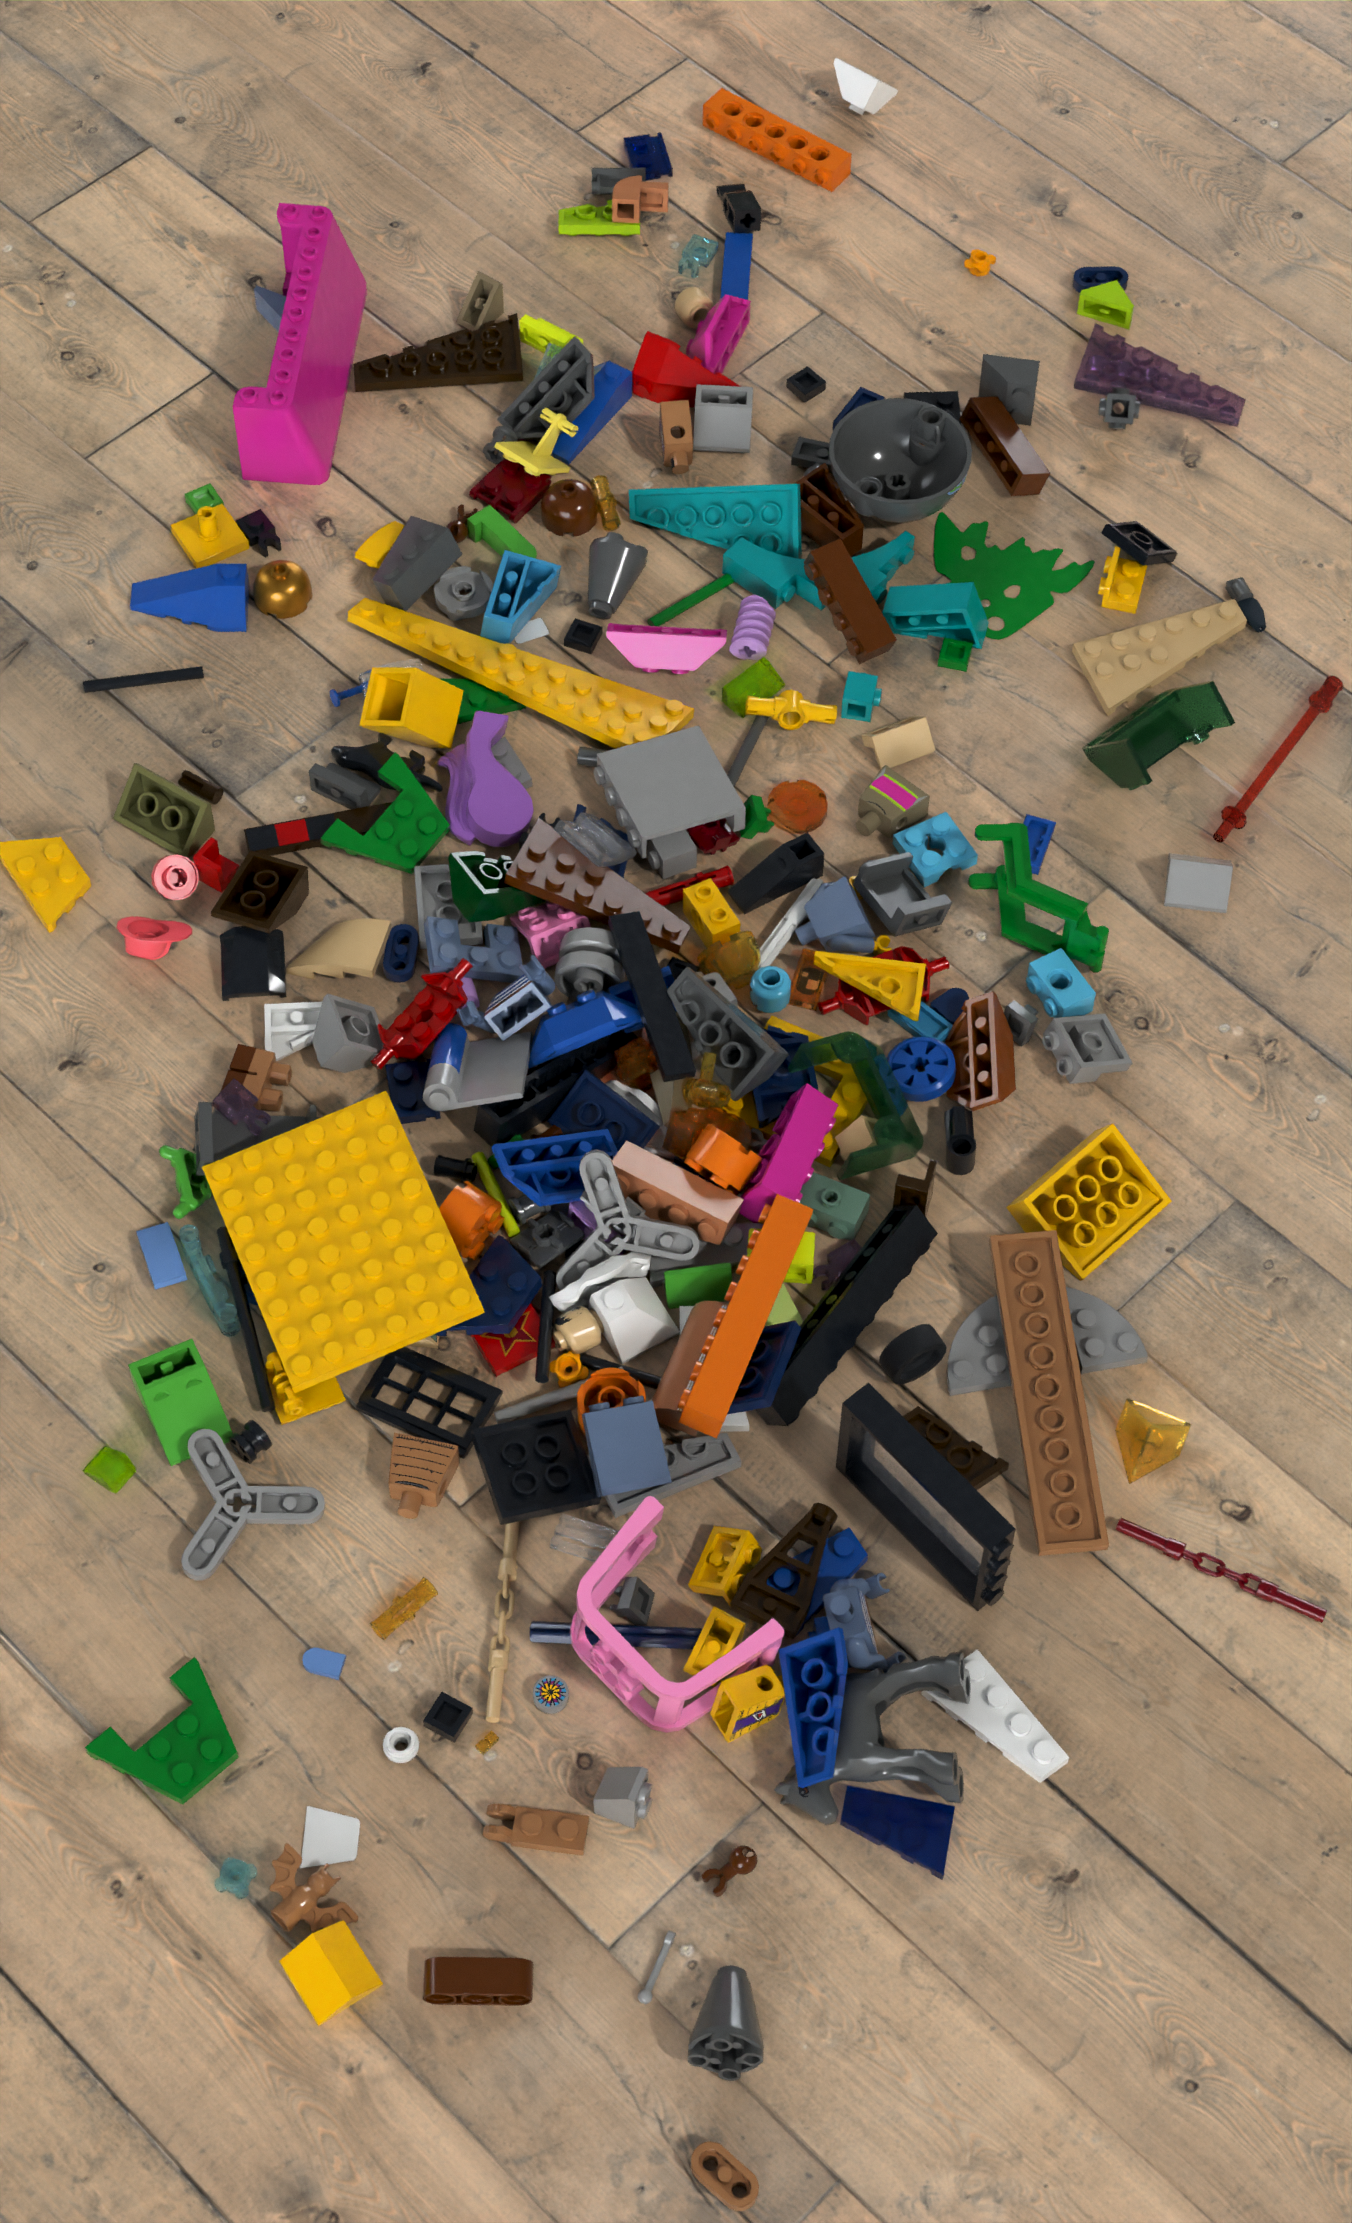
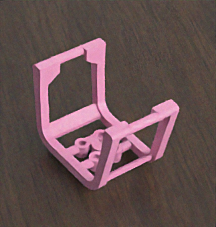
(622, 1666)

